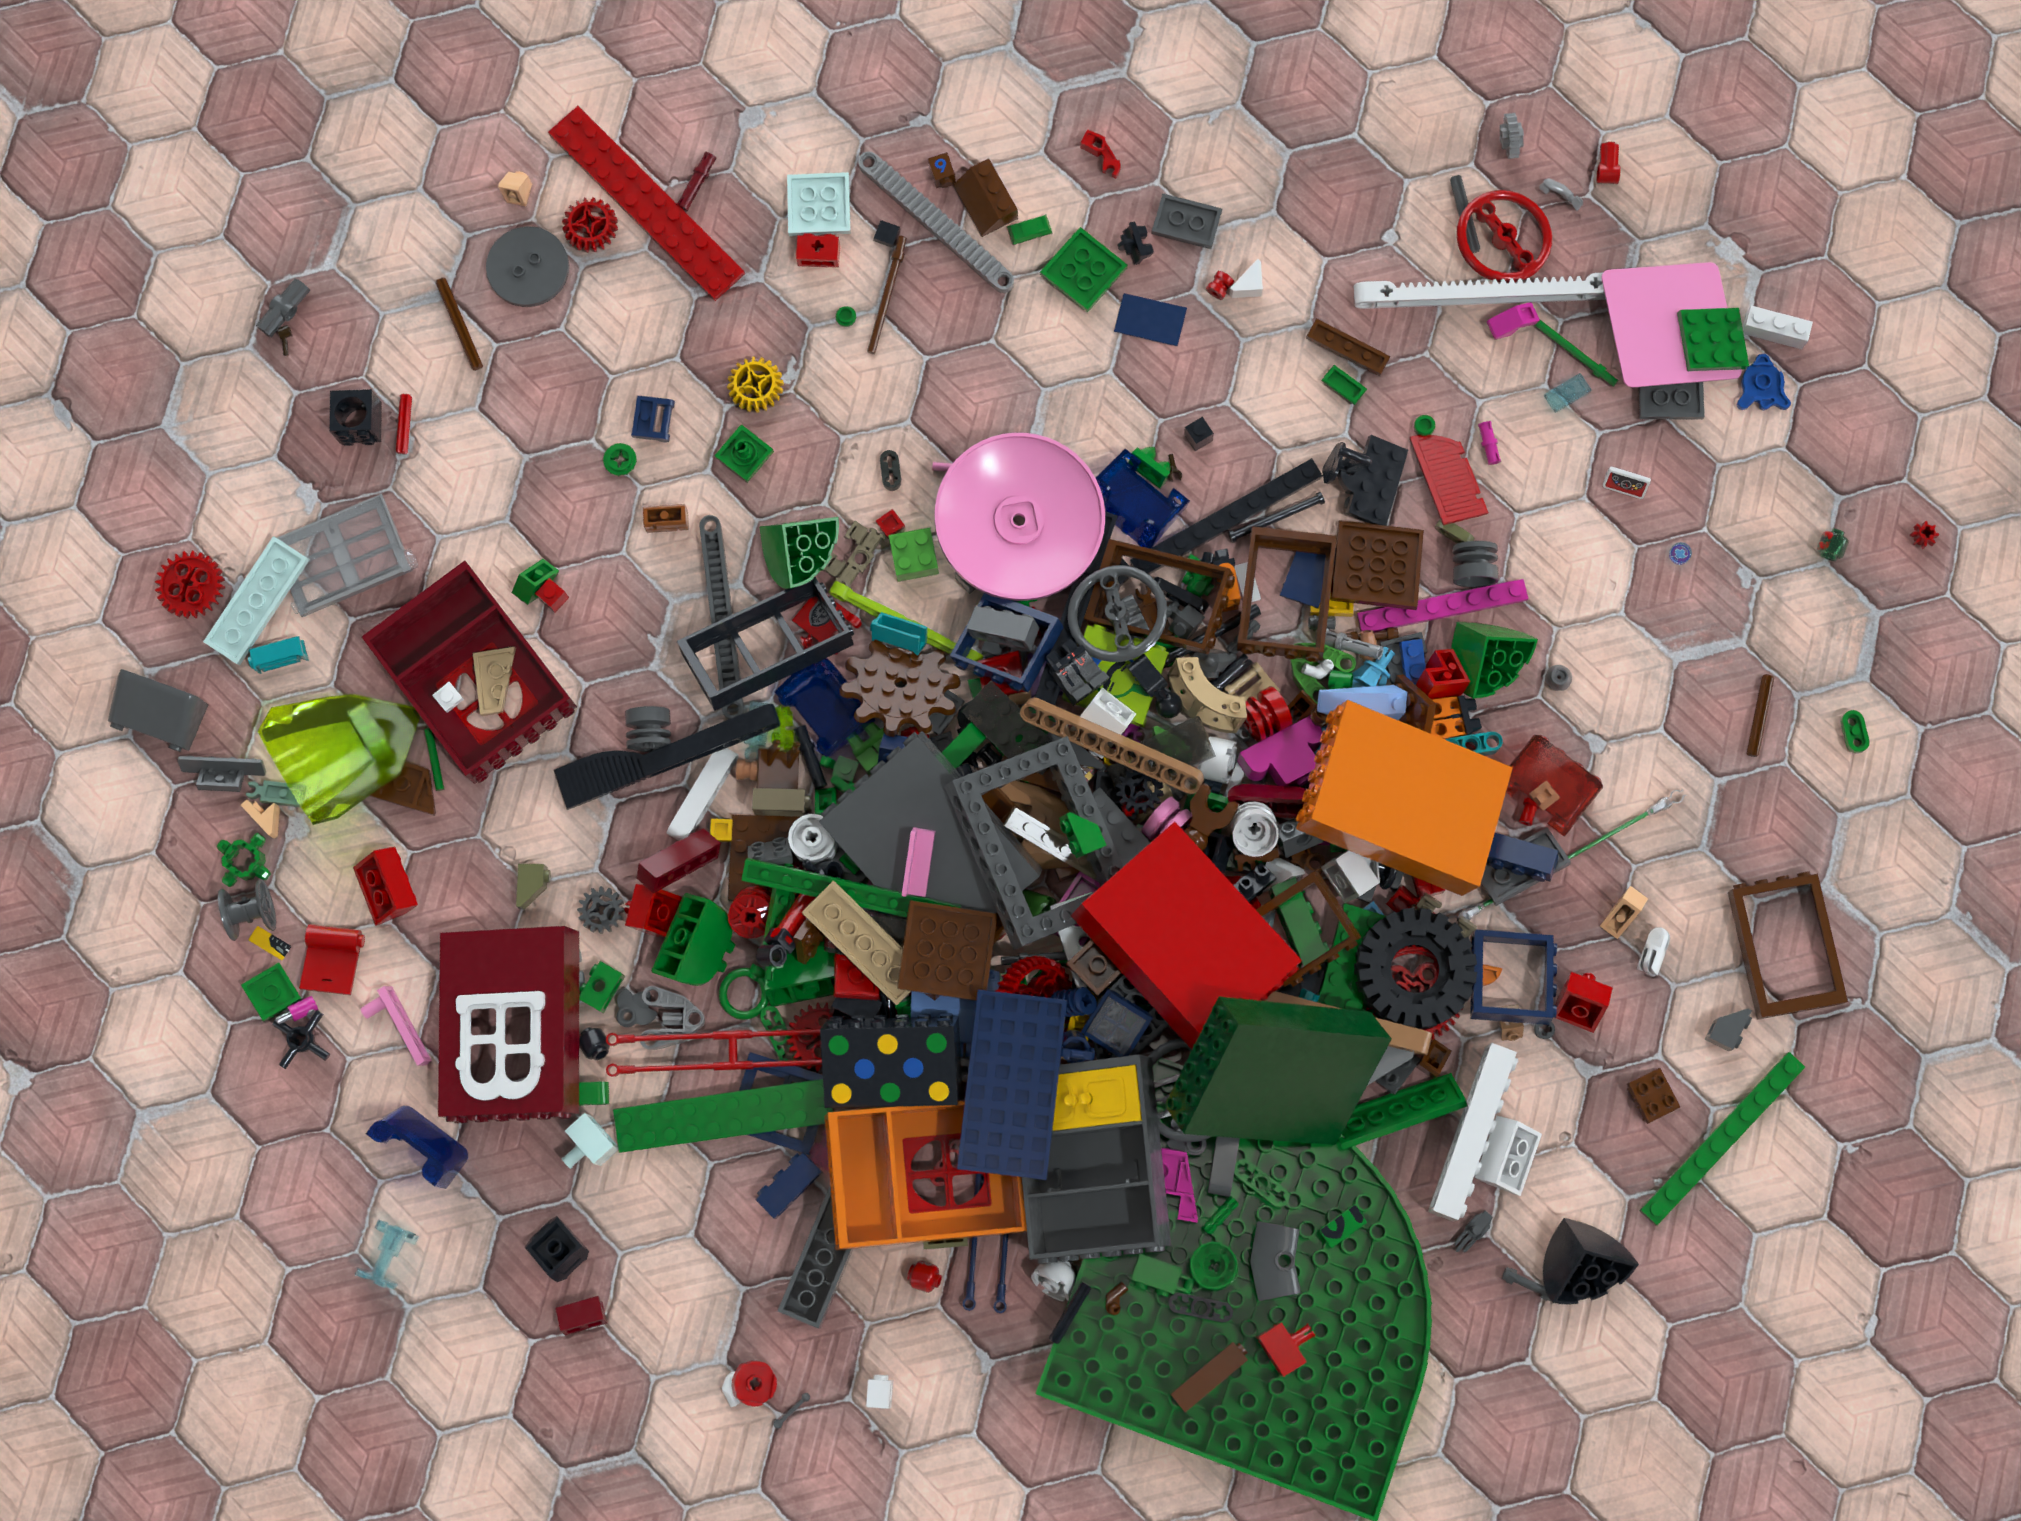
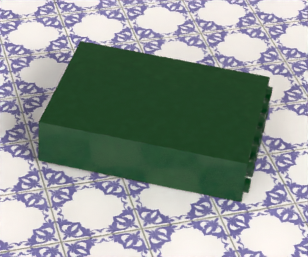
(1277, 1071)

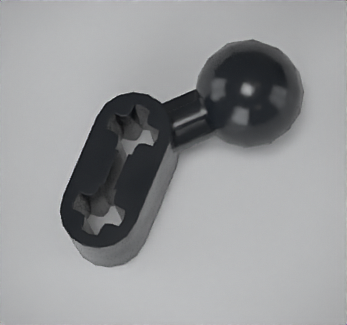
(1167, 703)

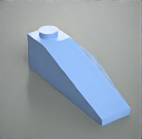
(1383, 699)

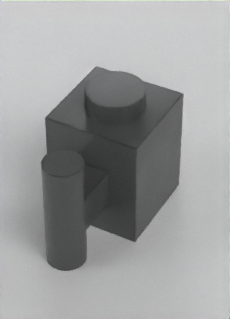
(1184, 622)

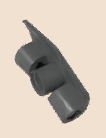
(1268, 1245)

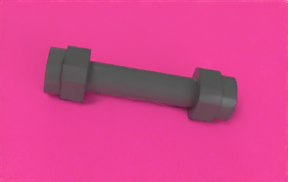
(1510, 1275)

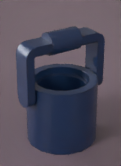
(1076, 1047)

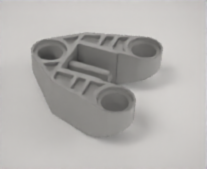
(671, 1001)

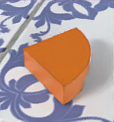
(1490, 974)

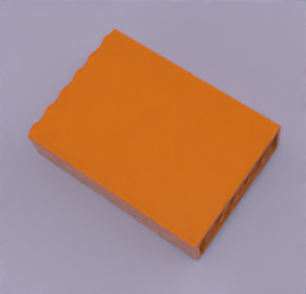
(1404, 798)

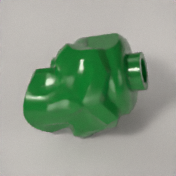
(1197, 583)

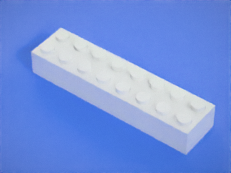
(1472, 1132)

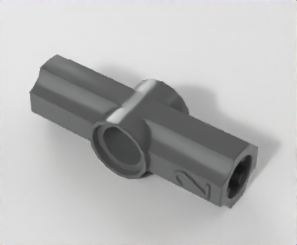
(283, 307)

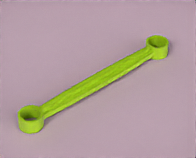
(846, 594)

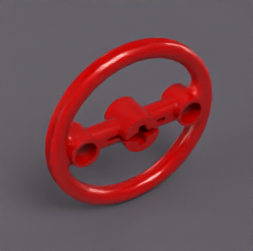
(1500, 229)

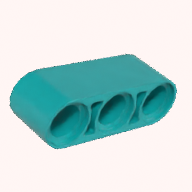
(1480, 742)

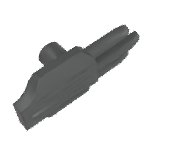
(1476, 1229)

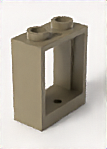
(781, 802)

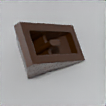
(1301, 706)
(1435, 1059)

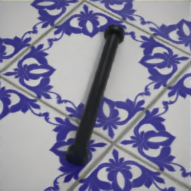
(1318, 499)

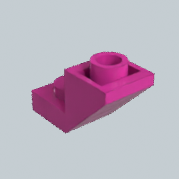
(1511, 320)

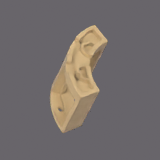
(1204, 699)

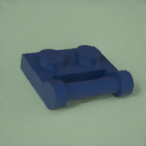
(646, 415)

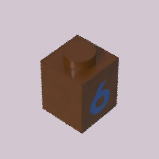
(942, 170)

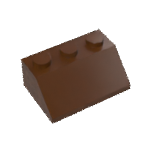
(986, 198)

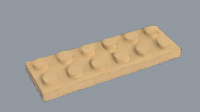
(858, 938)

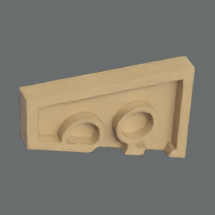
(492, 678)

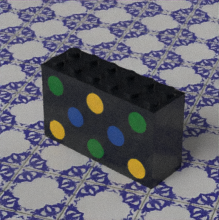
(891, 1061)

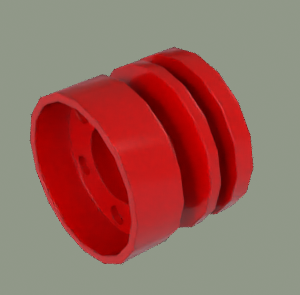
(1266, 713)
(747, 901)

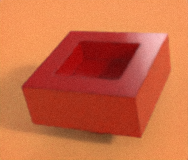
(890, 523)

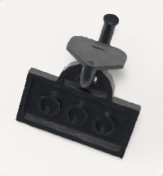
(1372, 480)

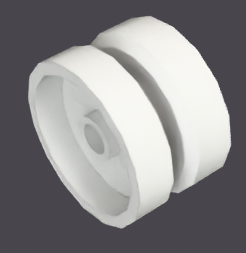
(803, 832)

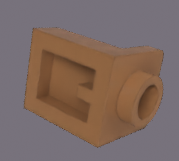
(1511, 1030)

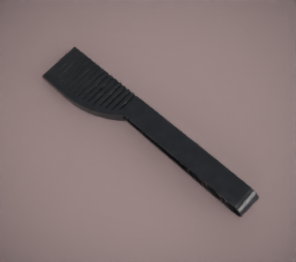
(614, 770)

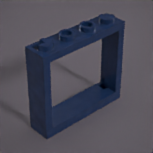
(1024, 683)
(1481, 1012)

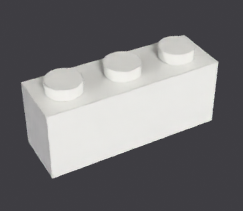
(1776, 327)

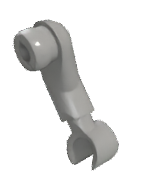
(1549, 184)

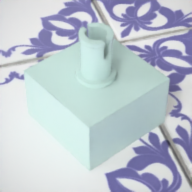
(590, 1141)

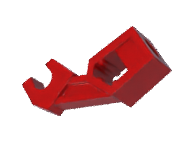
(1110, 160)

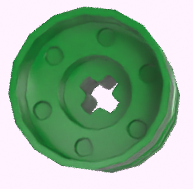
(1202, 1260)

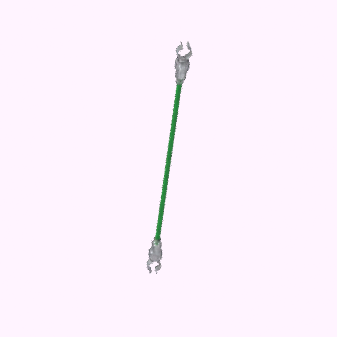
(1661, 805)

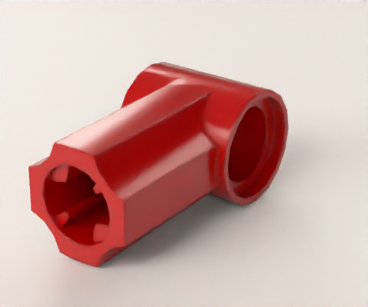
(1608, 168)

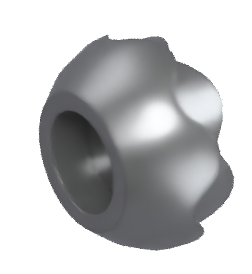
(1555, 683)

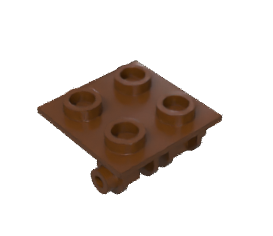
(1653, 1095)

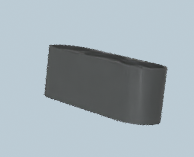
(1223, 1166)

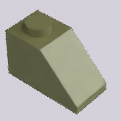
(531, 883)

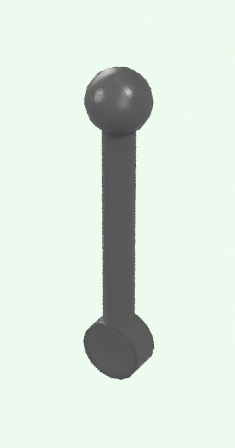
(779, 1422)

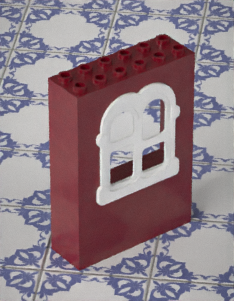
(500, 972)

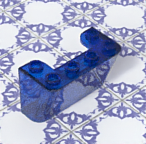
(1139, 506)

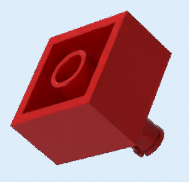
(651, 911)
(1583, 1001)
(1283, 1347)

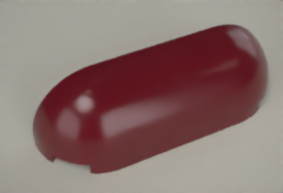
(1282, 800)

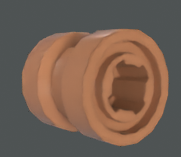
(746, 769)

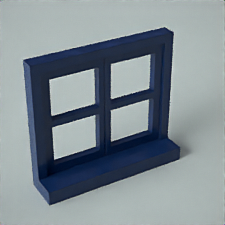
(790, 1074)

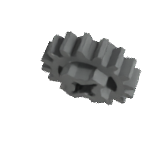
(609, 906)

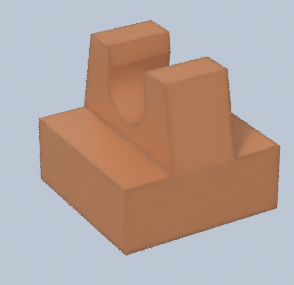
(1544, 795)

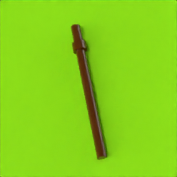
(897, 258)

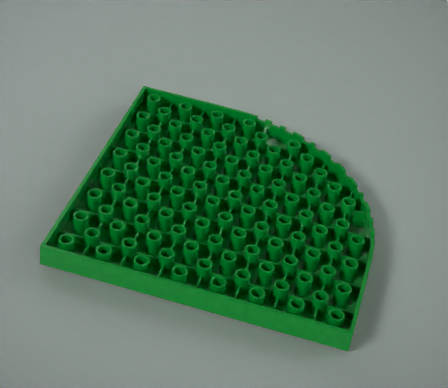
(1330, 1422)

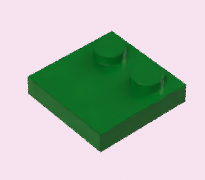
(271, 992)

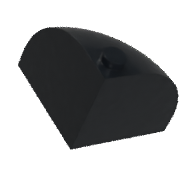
(1583, 1263)

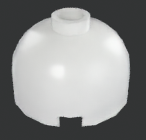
(1056, 1278)

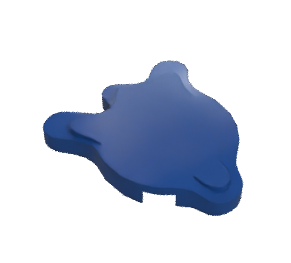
(1763, 385)

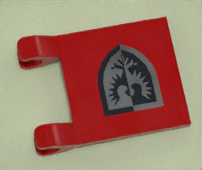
(816, 622)

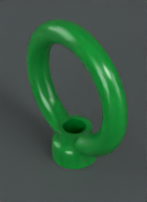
(755, 973)

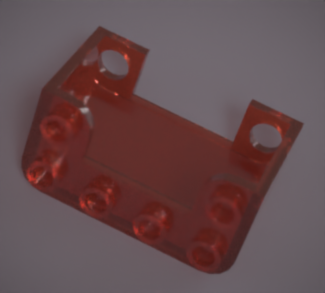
(1574, 784)

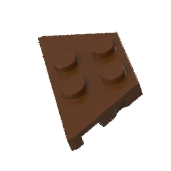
(409, 789)

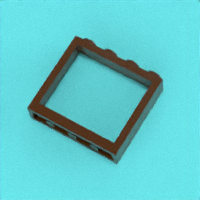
(1331, 954)

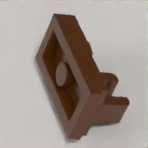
(1242, 858)

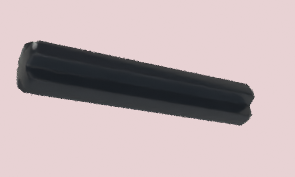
(1069, 1313)

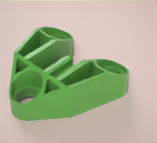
(1309, 683)

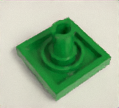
(744, 453)

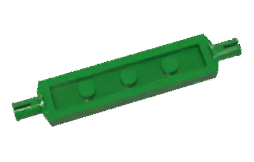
(779, 906)

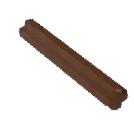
(1760, 715)

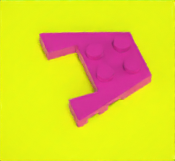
(1179, 1182)

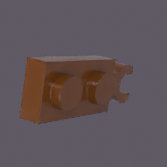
(1149, 610)

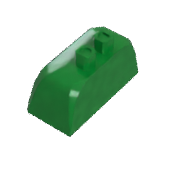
(695, 942)
(802, 982)

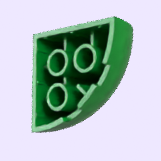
(798, 549)
(1491, 655)

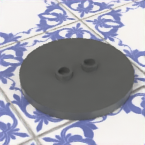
(527, 266)

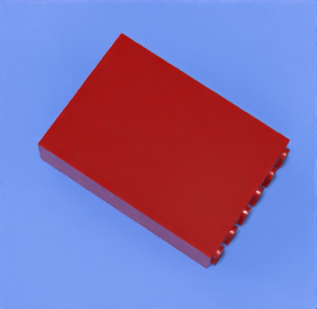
(1184, 933)

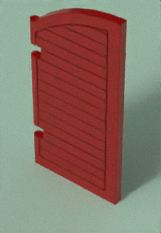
(1448, 478)

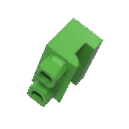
(864, 750)

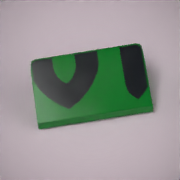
(1342, 1226)

